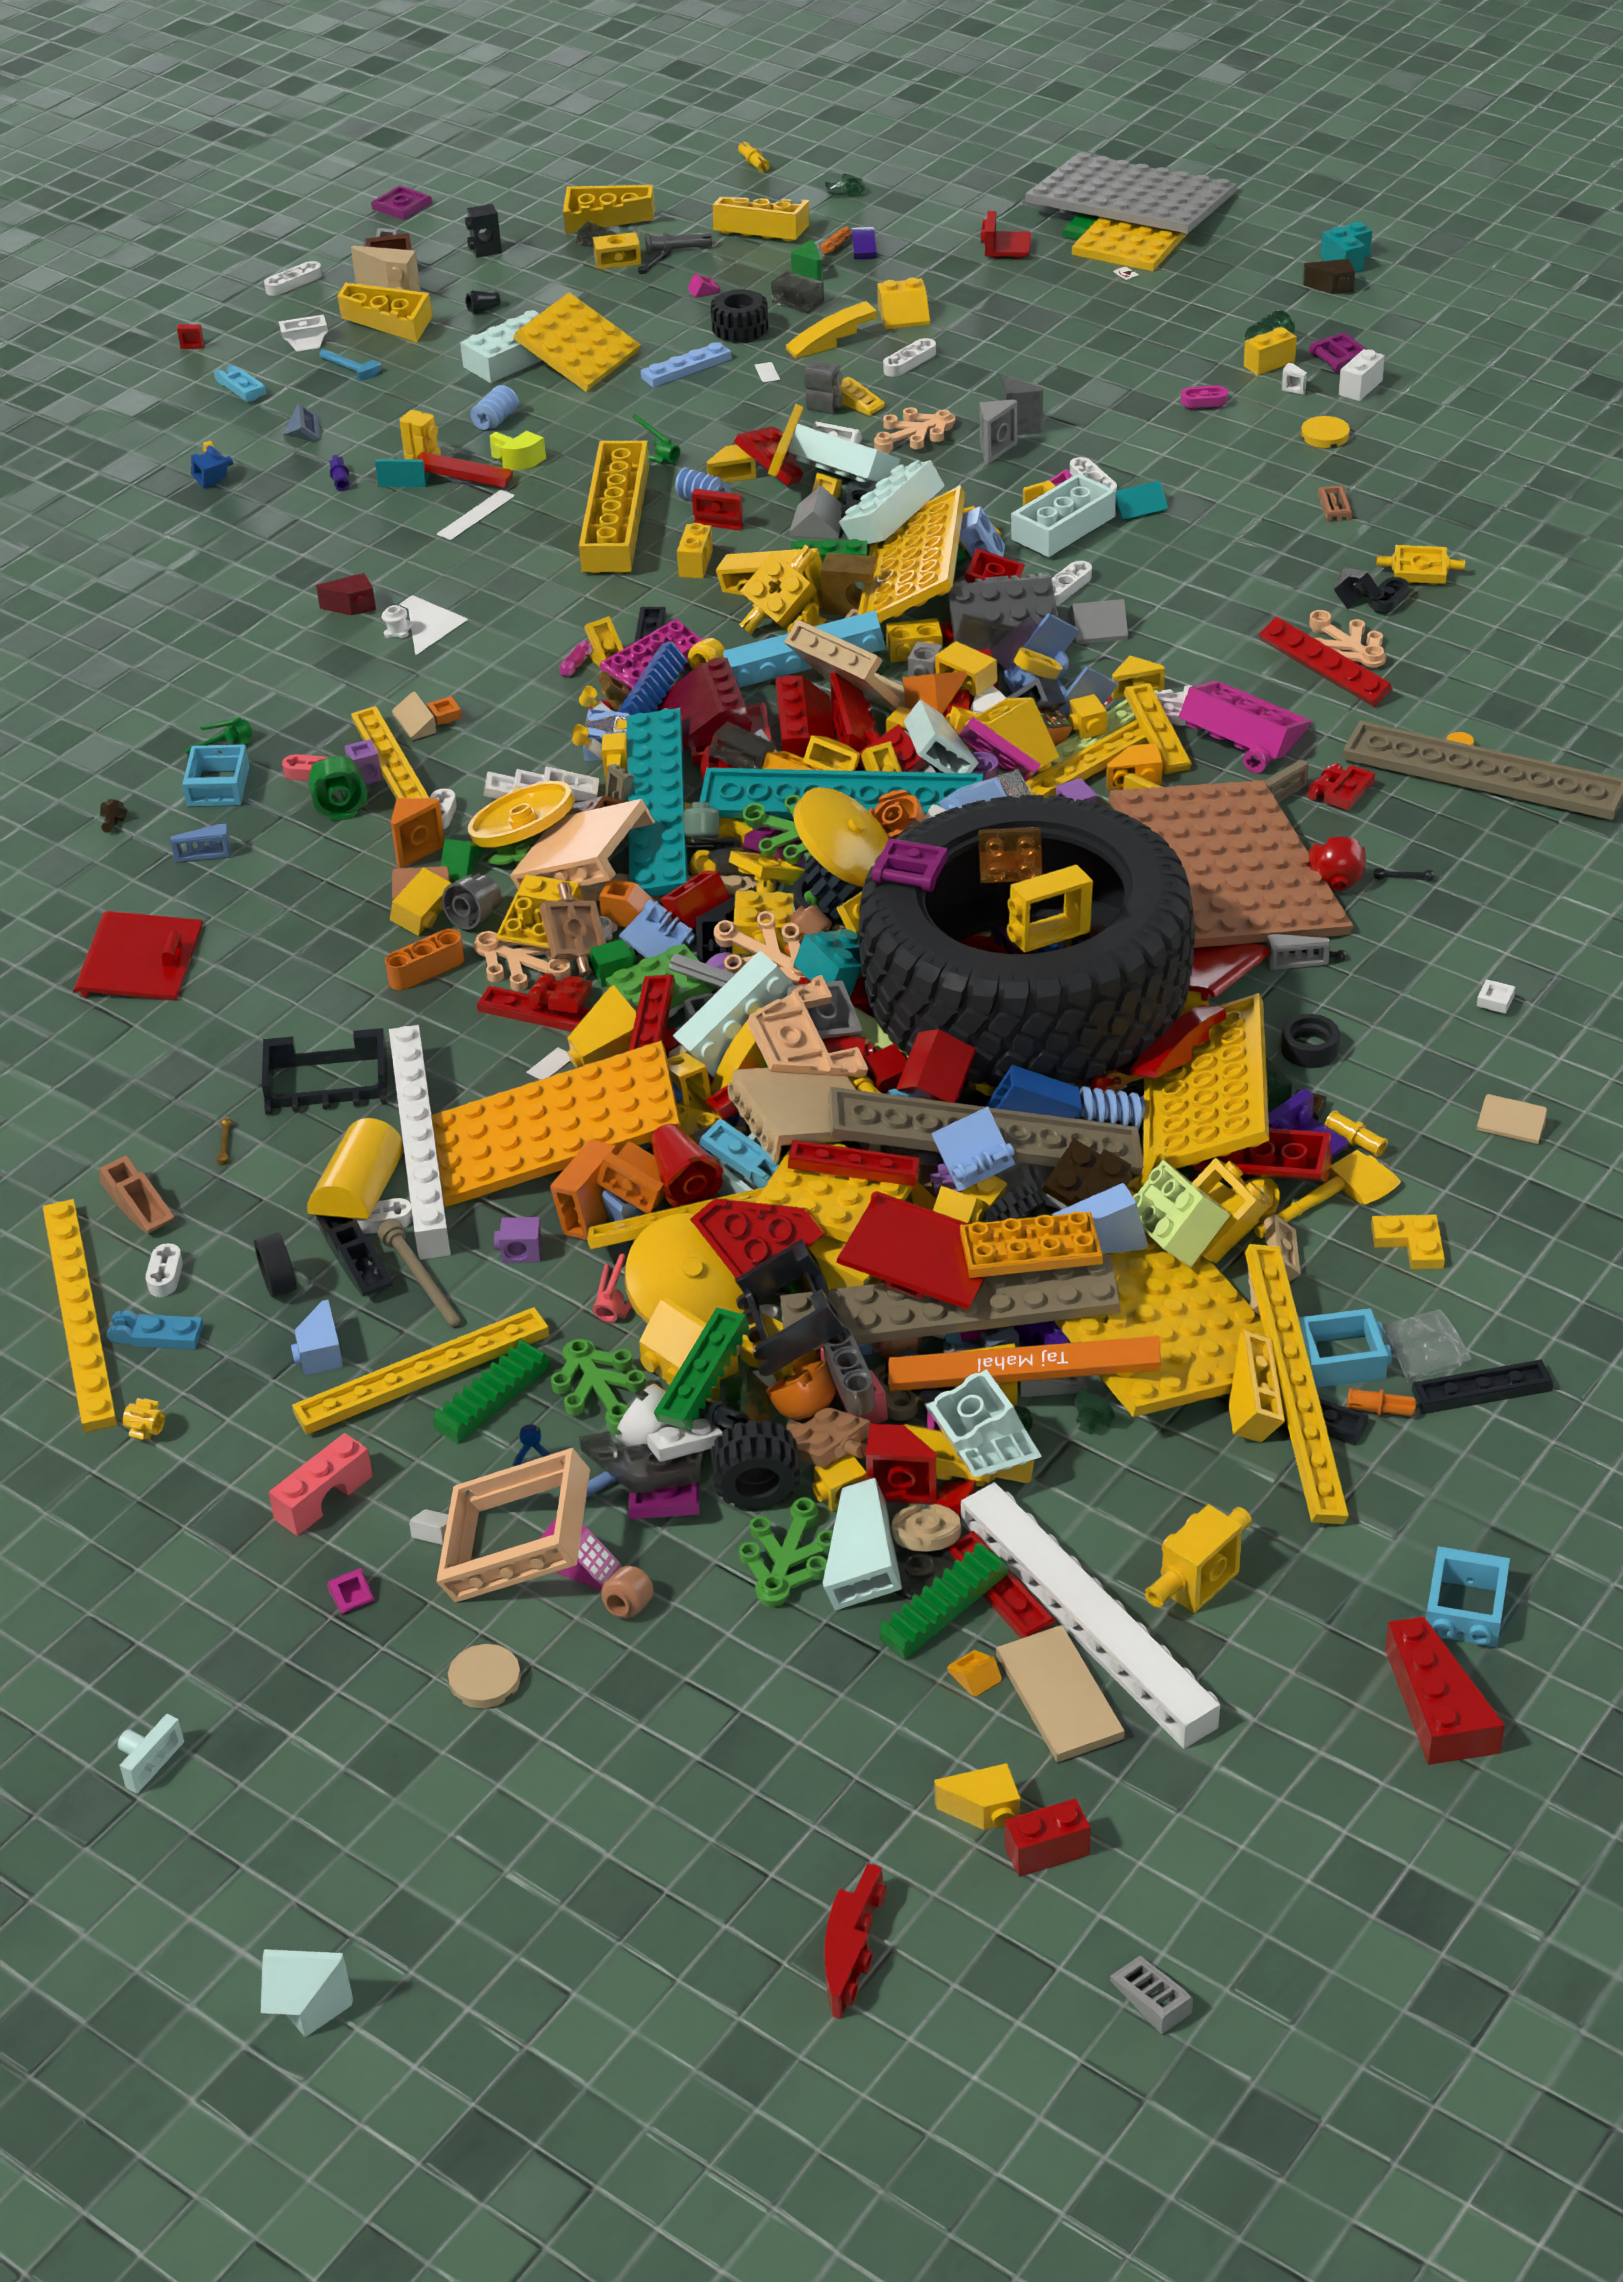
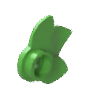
(512, 852)

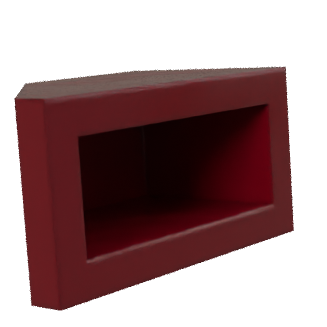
(347, 595)

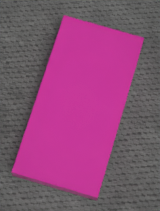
(634, 659)

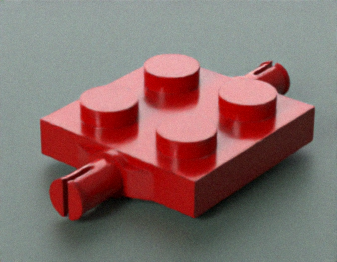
(902, 745)

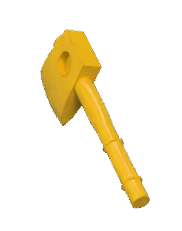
(1356, 1175)

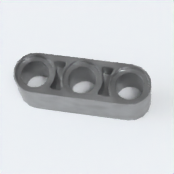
(850, 1373)

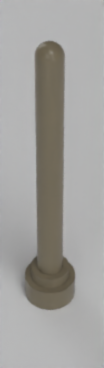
(393, 1235)

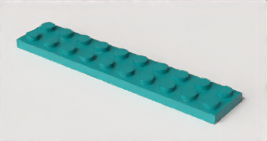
(657, 769)
(736, 788)

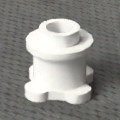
(396, 622)

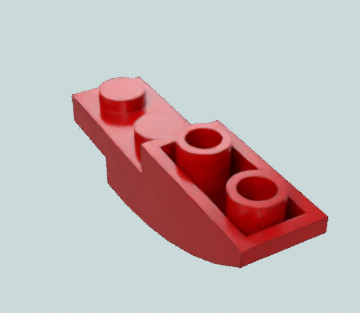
(847, 1938)

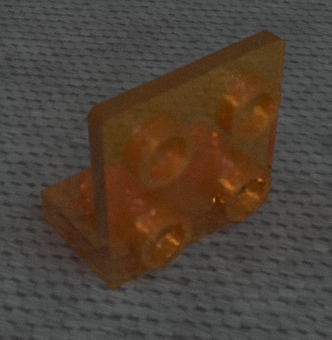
(1010, 854)

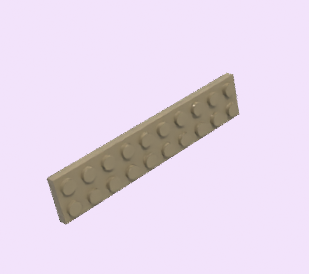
(1485, 770)
(1034, 1137)
(1003, 1301)

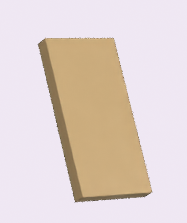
(1060, 1693)

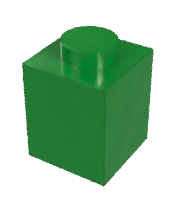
(610, 958)

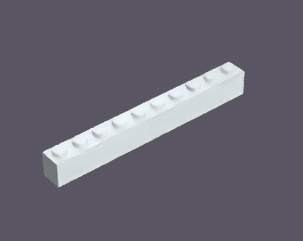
(419, 1143)
(1092, 1616)

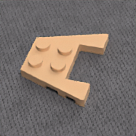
(792, 1041)

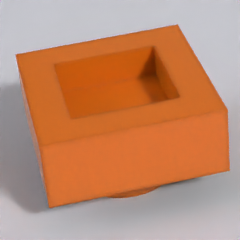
(445, 710)

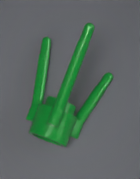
(664, 449)
(237, 731)

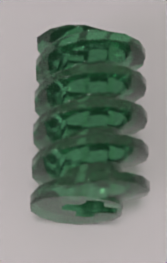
(1274, 320)

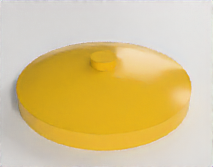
(521, 814)
(839, 833)
(678, 1263)

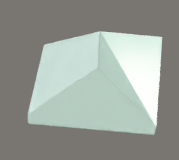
(305, 1987)

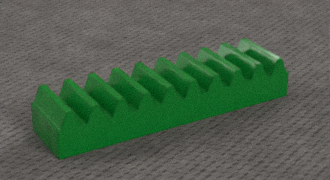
(702, 1368)
(490, 1392)
(942, 1601)

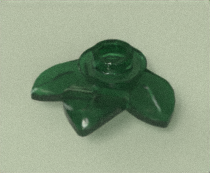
(849, 185)

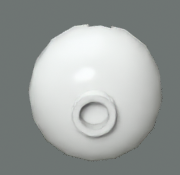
(640, 1418)

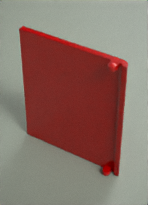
(138, 955)
(1221, 966)
(911, 1251)

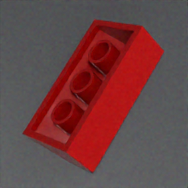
(802, 713)
(850, 714)
(1285, 1156)

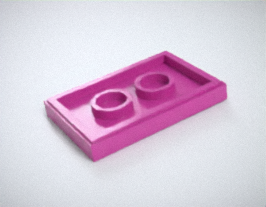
(1008, 756)

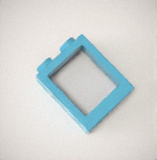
(215, 790)
(1349, 1367)
(1470, 1570)

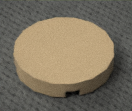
(926, 1528)
(484, 1675)

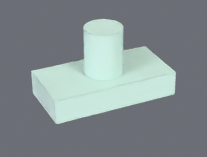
(148, 1752)

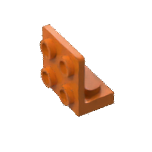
(632, 1177)

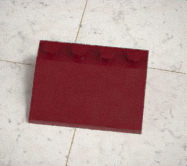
(706, 702)

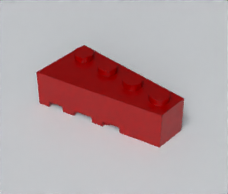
(1440, 1697)

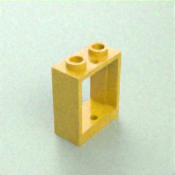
(1071, 923)
(1242, 1218)

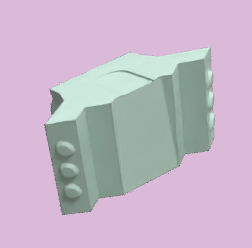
(982, 1426)

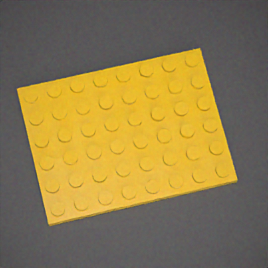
(1192, 1314)

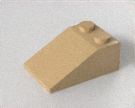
(386, 268)

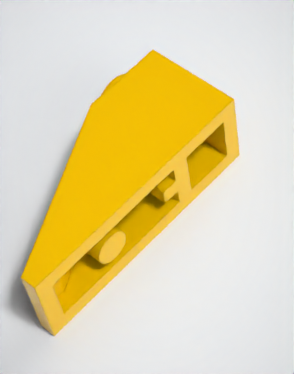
(1255, 1390)

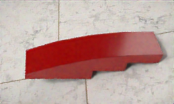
(1177, 1043)

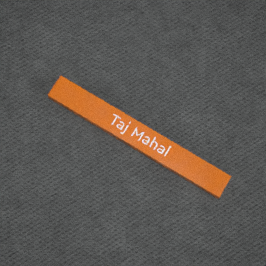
(1026, 1363)

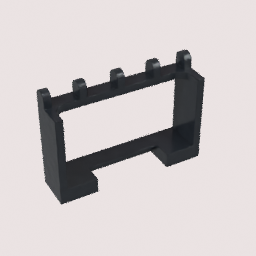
(281, 1053)
(803, 1334)

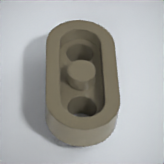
(900, 1404)

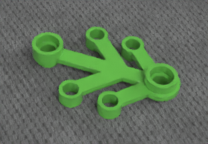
(756, 817)
(582, 1355)
(775, 1587)

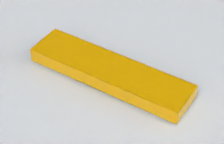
(1157, 727)

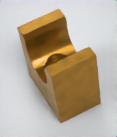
(838, 580)

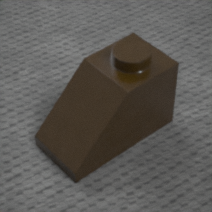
(1330, 276)

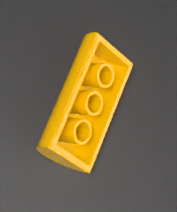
(357, 1171)

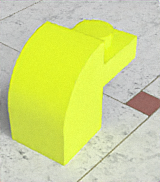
(518, 453)

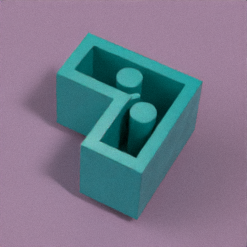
(1347, 242)
(831, 955)

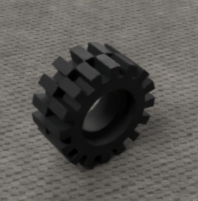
(1018, 1204)

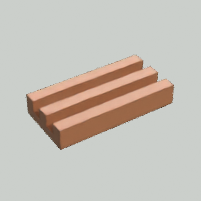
(1336, 512)

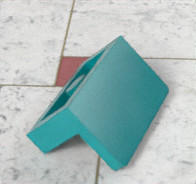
(401, 473)
(1140, 500)

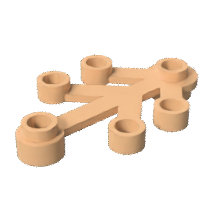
(937, 423)
(1370, 655)
(489, 947)
(771, 948)

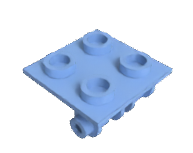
(656, 931)
(973, 1149)

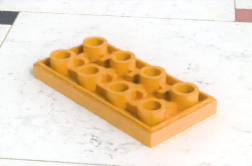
(1030, 1244)

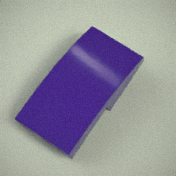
(864, 243)

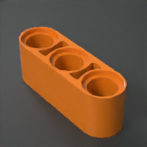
(424, 959)

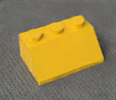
(670, 1339)

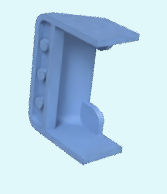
(1052, 639)

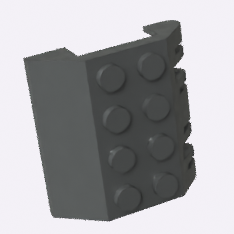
(1002, 600)

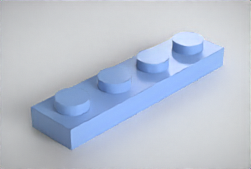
(685, 364)

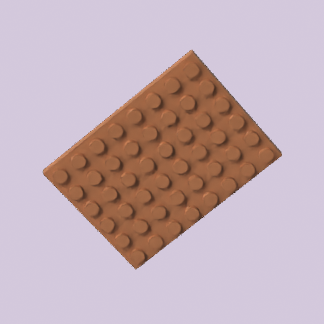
(1240, 861)

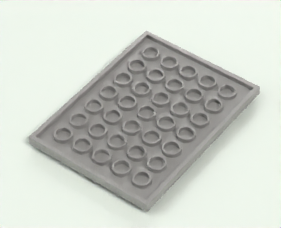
(1131, 192)

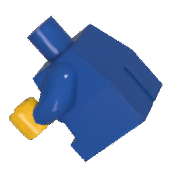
(209, 467)

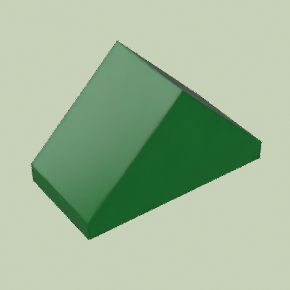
(806, 261)
(460, 858)

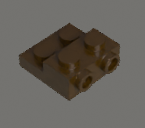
(1085, 1173)

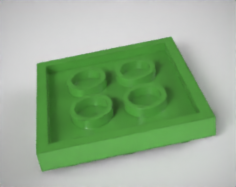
(630, 980)

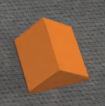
(933, 689)
(416, 829)

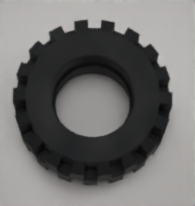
(739, 315)
(755, 1465)

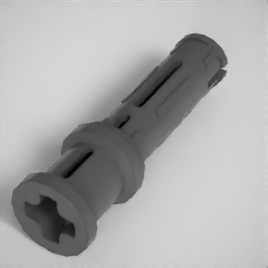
(669, 242)

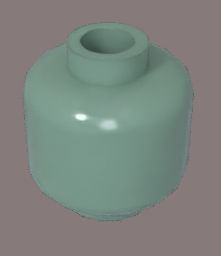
(701, 821)

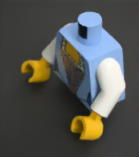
(599, 721)

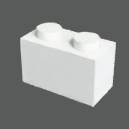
(1361, 375)

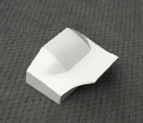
(304, 333)

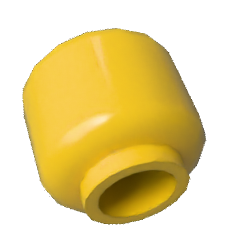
(705, 651)

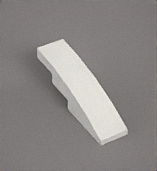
(582, 786)

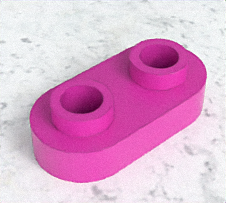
(1204, 396)

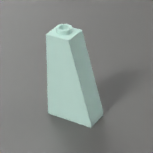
(938, 741)
(861, 1548)

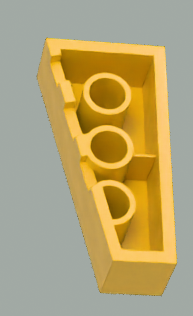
(607, 205)
(761, 217)

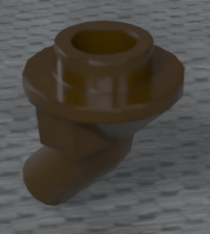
(113, 811)

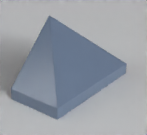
(303, 424)

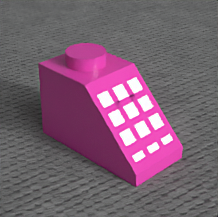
(594, 1560)

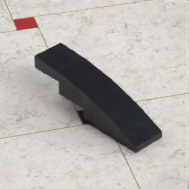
(355, 1253)

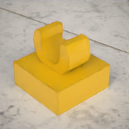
(830, 483)

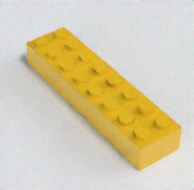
(614, 507)

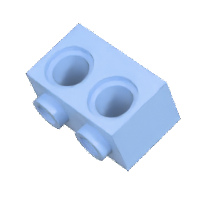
(979, 533)

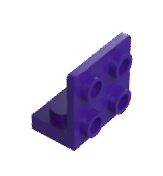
(1297, 1115)

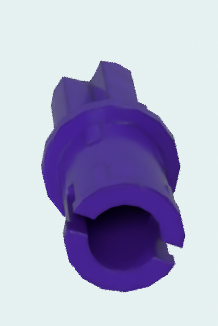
(339, 473)

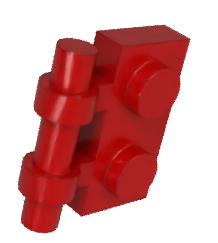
(1341, 786)
(560, 996)

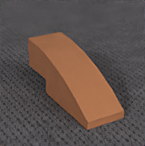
(134, 1195)

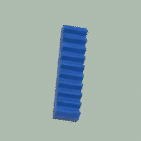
(655, 680)

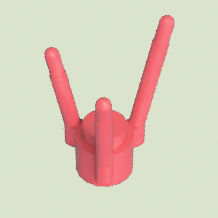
(609, 1300)

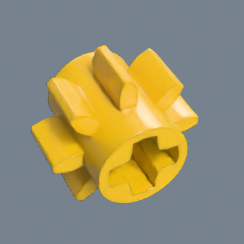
(143, 1419)

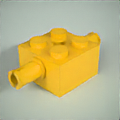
(769, 577)
(751, 903)
(1200, 1558)

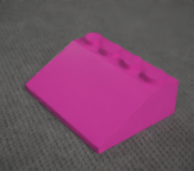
(1242, 718)

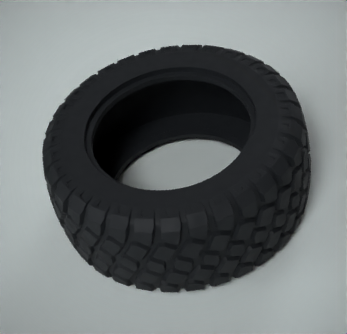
(1046, 1011)

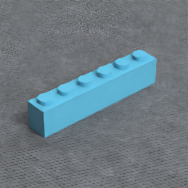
(774, 659)

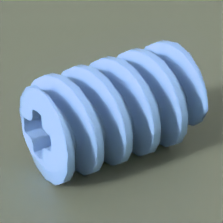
(494, 407)
(689, 479)
(1112, 1107)

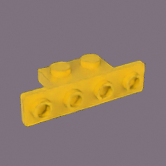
(951, 1465)

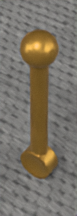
(222, 1158)

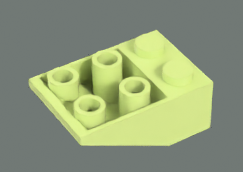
(1178, 1213)

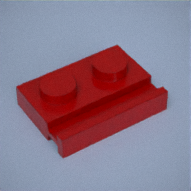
(717, 509)

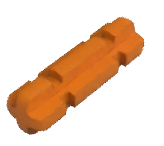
(836, 240)

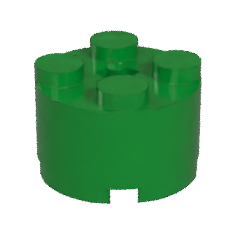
(337, 787)

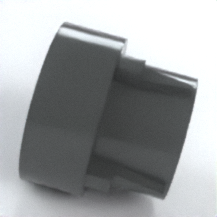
(470, 900)

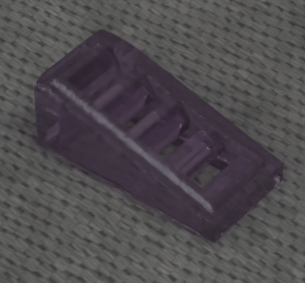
(1009, 646)

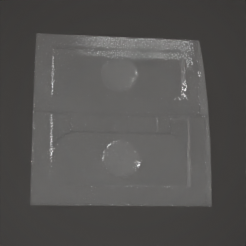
(1425, 1345)

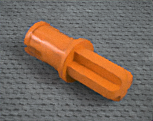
(1381, 1402)

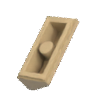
(414, 717)
(1512, 1119)

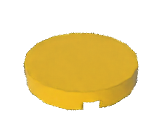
(1324, 431)

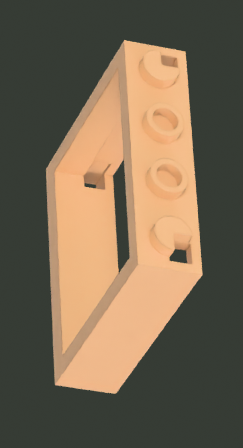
(470, 1578)

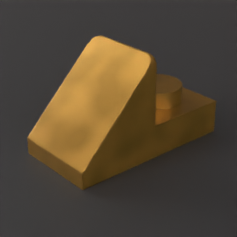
(614, 689)

